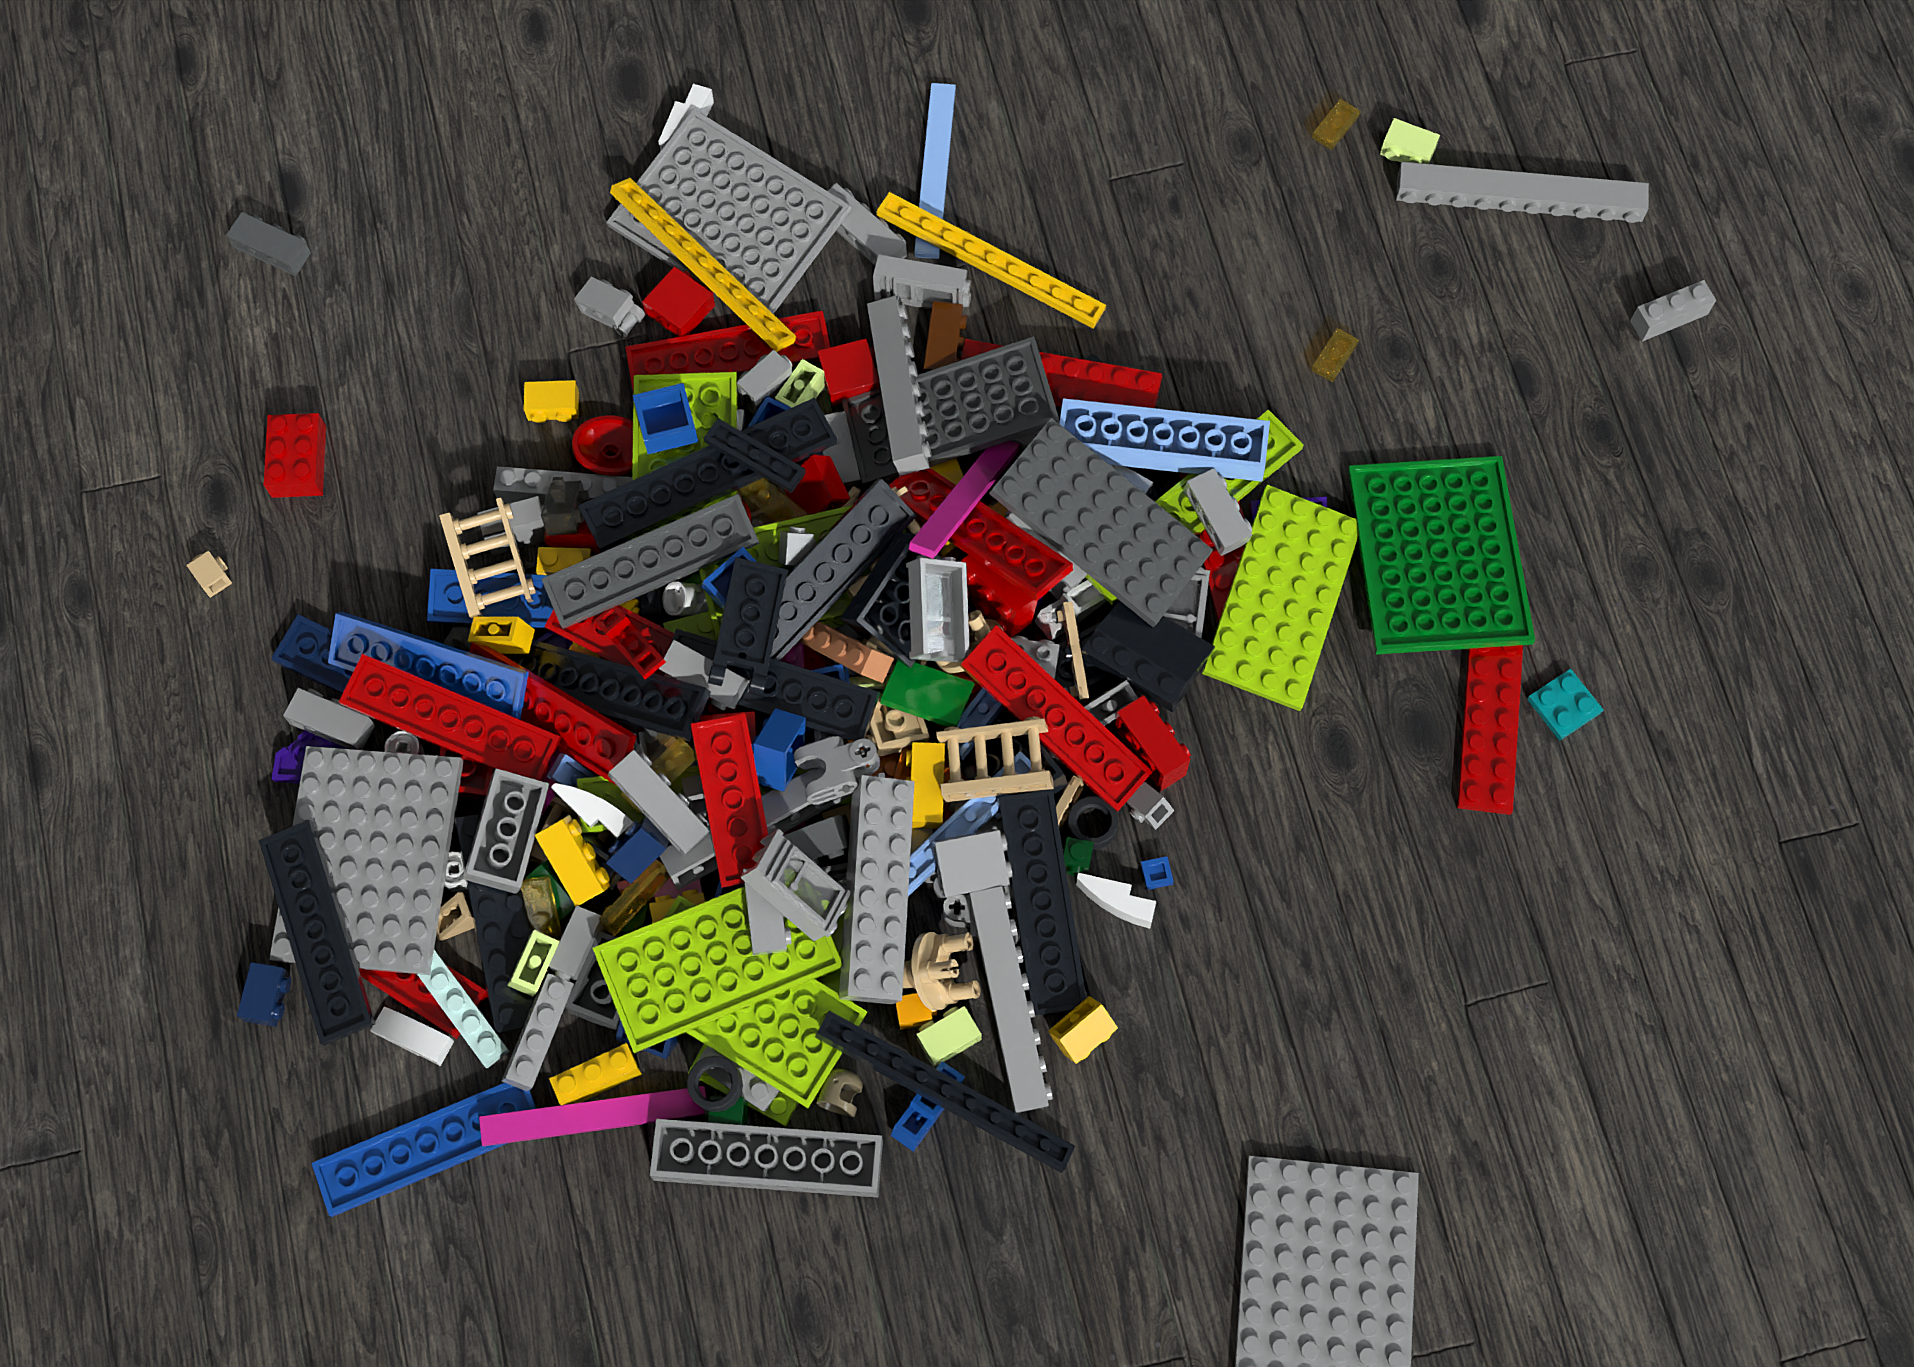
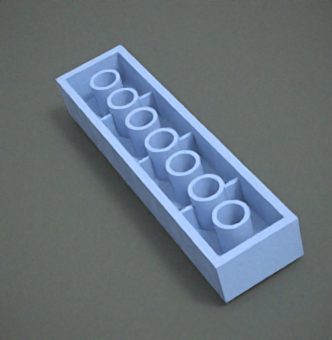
(1169, 438)

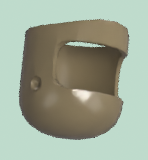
(830, 1096)

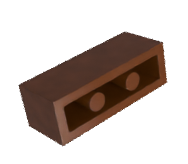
(944, 335)

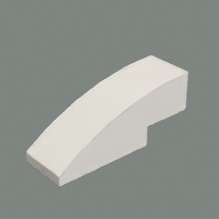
(699, 98)
(1085, 601)
(593, 809)
(1117, 900)
(412, 1035)

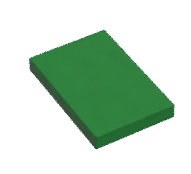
(927, 693)

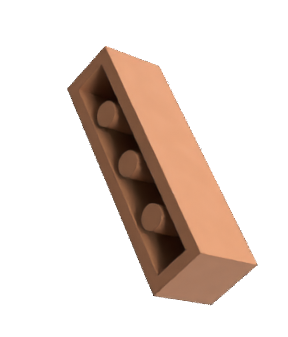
(847, 651)

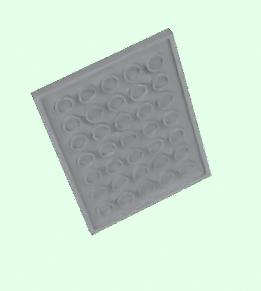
(738, 206)
(385, 846)
(1326, 1266)

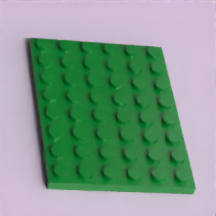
(1440, 555)

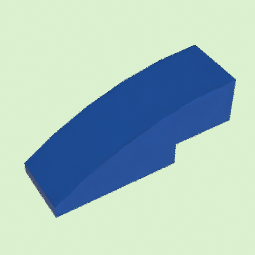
(921, 1115)

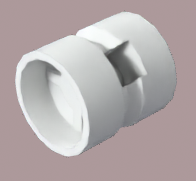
(684, 599)
(404, 743)
(454, 876)

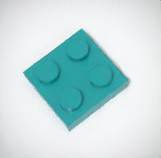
(1565, 704)

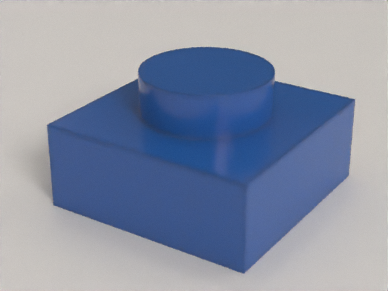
(1156, 873)

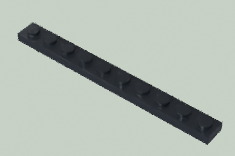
(945, 1091)

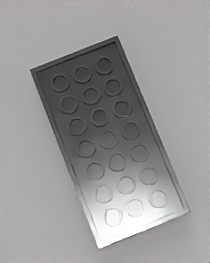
(964, 407)
(1101, 522)

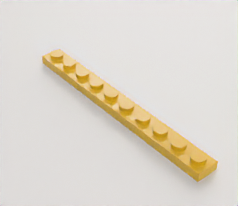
(991, 260)
(703, 264)

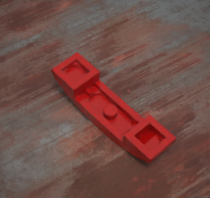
(630, 641)

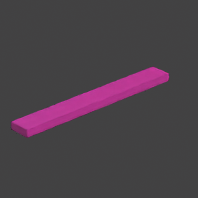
(963, 499)
(588, 1116)

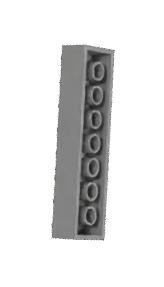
(879, 890)
(766, 1158)

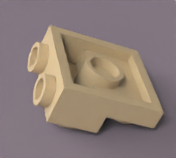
(895, 729)

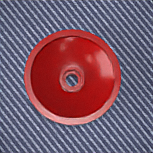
(605, 445)

